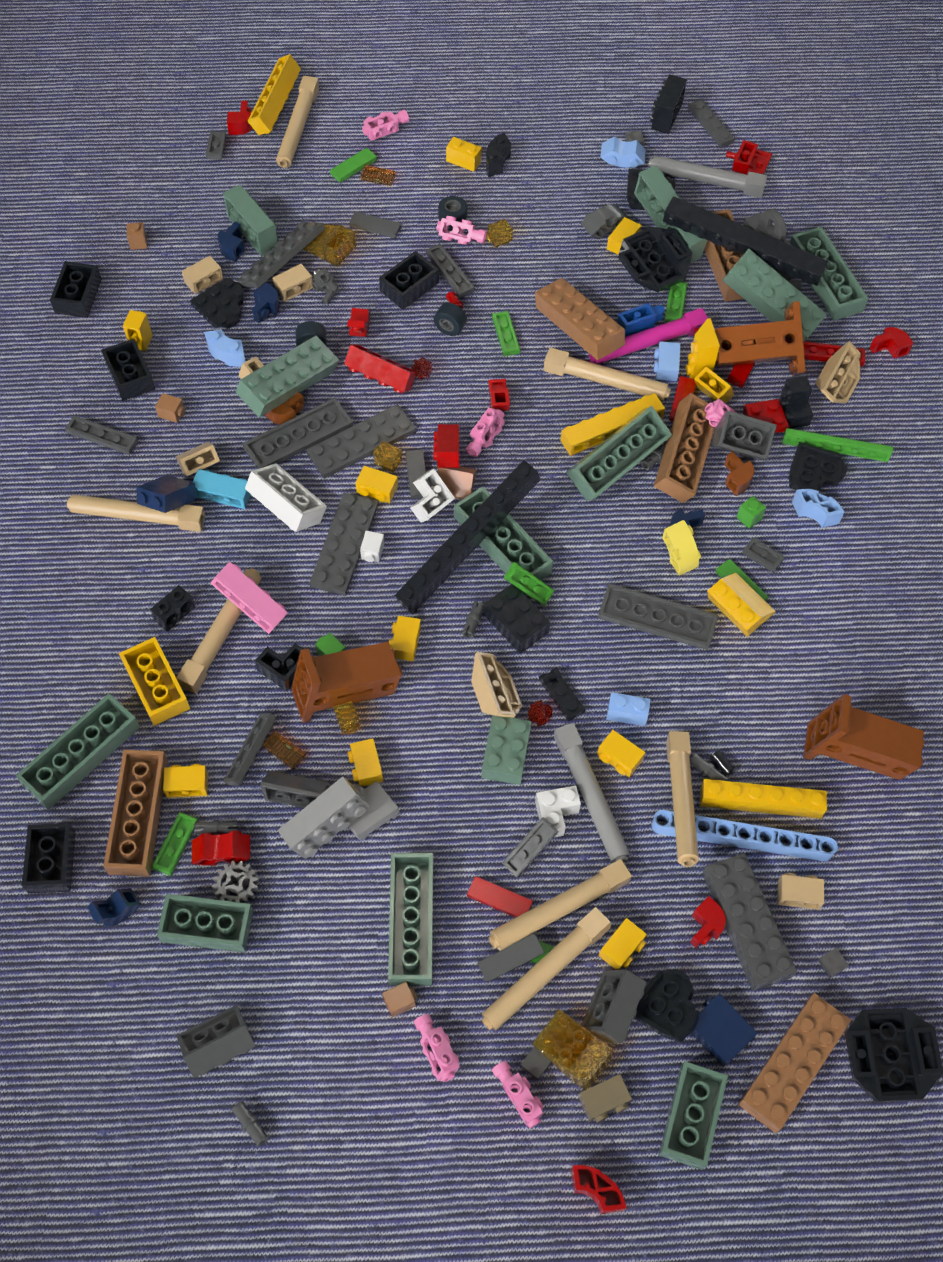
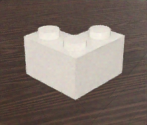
(434, 494)
(556, 804)

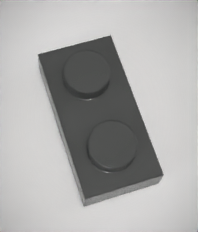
(216, 145)
(763, 555)

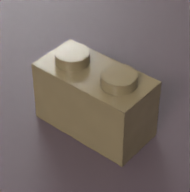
(605, 1098)

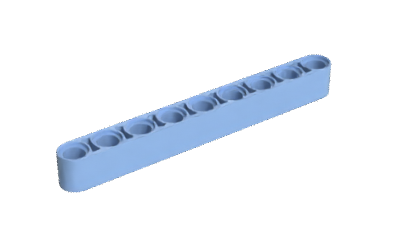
(753, 841)

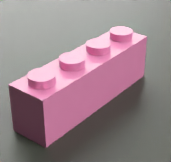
(249, 597)

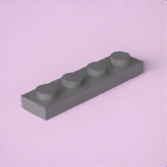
(711, 123)
(450, 270)
(101, 435)
(249, 749)

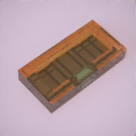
(378, 175)
(284, 750)

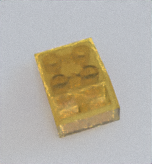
(333, 244)
(573, 1049)

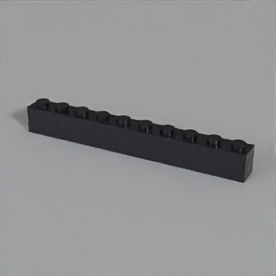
(741, 238)
(467, 537)

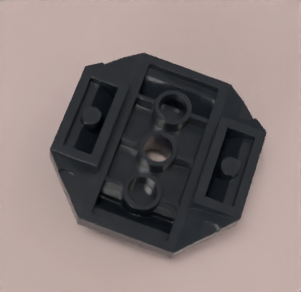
(655, 258)
(915, 1052)

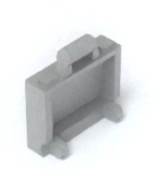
(380, 811)

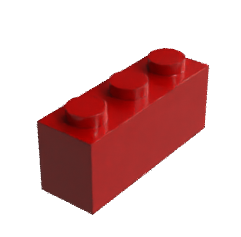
(446, 446)

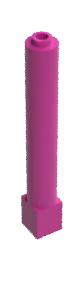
(658, 334)

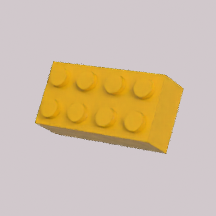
(154, 681)

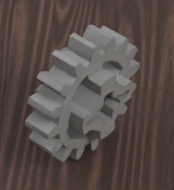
(243, 878)

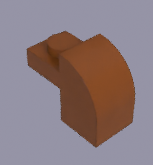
(286, 410)
(740, 474)

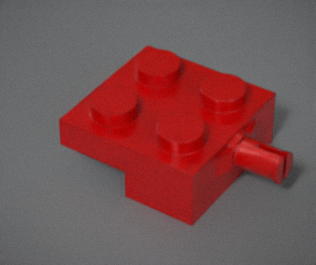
(749, 159)
(767, 411)

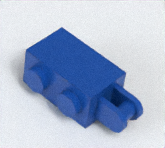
(640, 318)

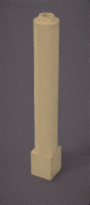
(307, 95)
(560, 362)
(186, 517)
(195, 670)
(682, 794)
(606, 881)
(587, 932)

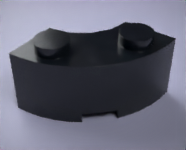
(496, 153)

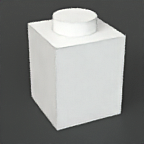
(372, 546)

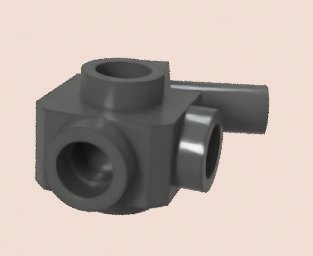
(325, 282)

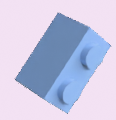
(667, 361)
(628, 709)

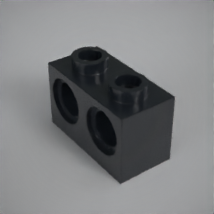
(172, 608)

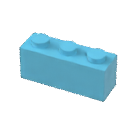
(221, 488)

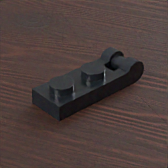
(562, 694)

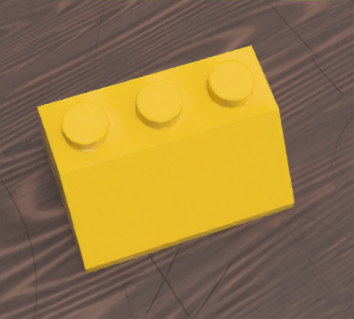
(703, 350)
(740, 603)

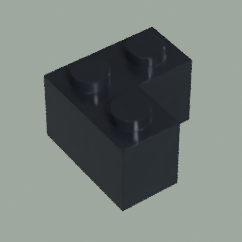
(795, 402)
(279, 668)

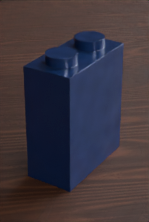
(166, 493)
(722, 1030)

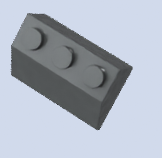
(744, 436)
(292, 789)
(614, 1005)
(215, 1041)

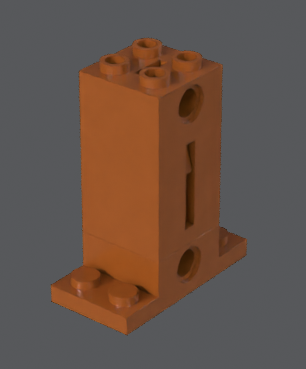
(764, 342)
(344, 677)
(864, 740)

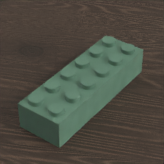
(655, 194)
(838, 286)
(771, 292)
(287, 376)
(619, 453)
(507, 541)
(78, 751)
(411, 919)

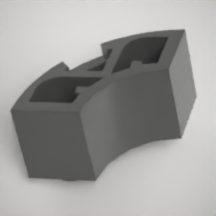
(603, 220)

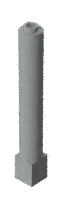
(751, 184)
(571, 748)

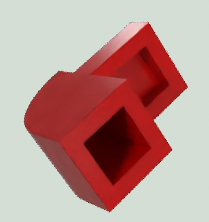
(238, 121)
(359, 322)
(894, 340)
(499, 394)
(712, 919)

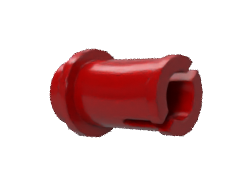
(452, 298)

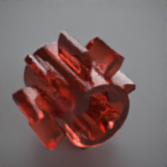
(422, 367)
(540, 713)

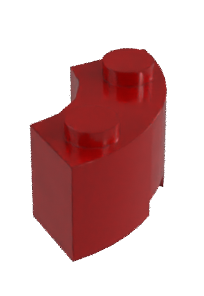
(229, 847)
(598, 1187)

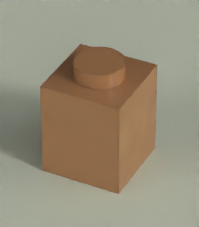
(136, 236)
(170, 408)
(399, 999)

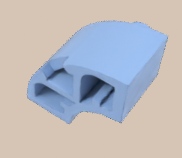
(623, 153)
(225, 348)
(817, 506)

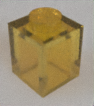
(499, 233)
(387, 456)
(346, 718)

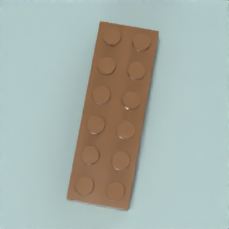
(722, 262)
(580, 318)
(685, 450)
(136, 813)
(794, 1063)

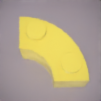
(681, 547)

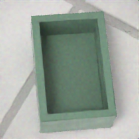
(506, 749)

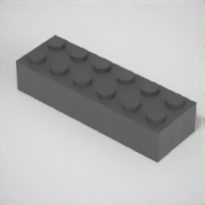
(749, 922)

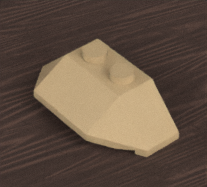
(840, 374)
(494, 687)

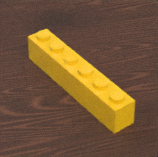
(274, 95)
(597, 429)
(763, 798)

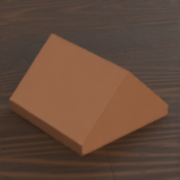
(458, 480)

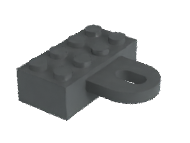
(763, 223)

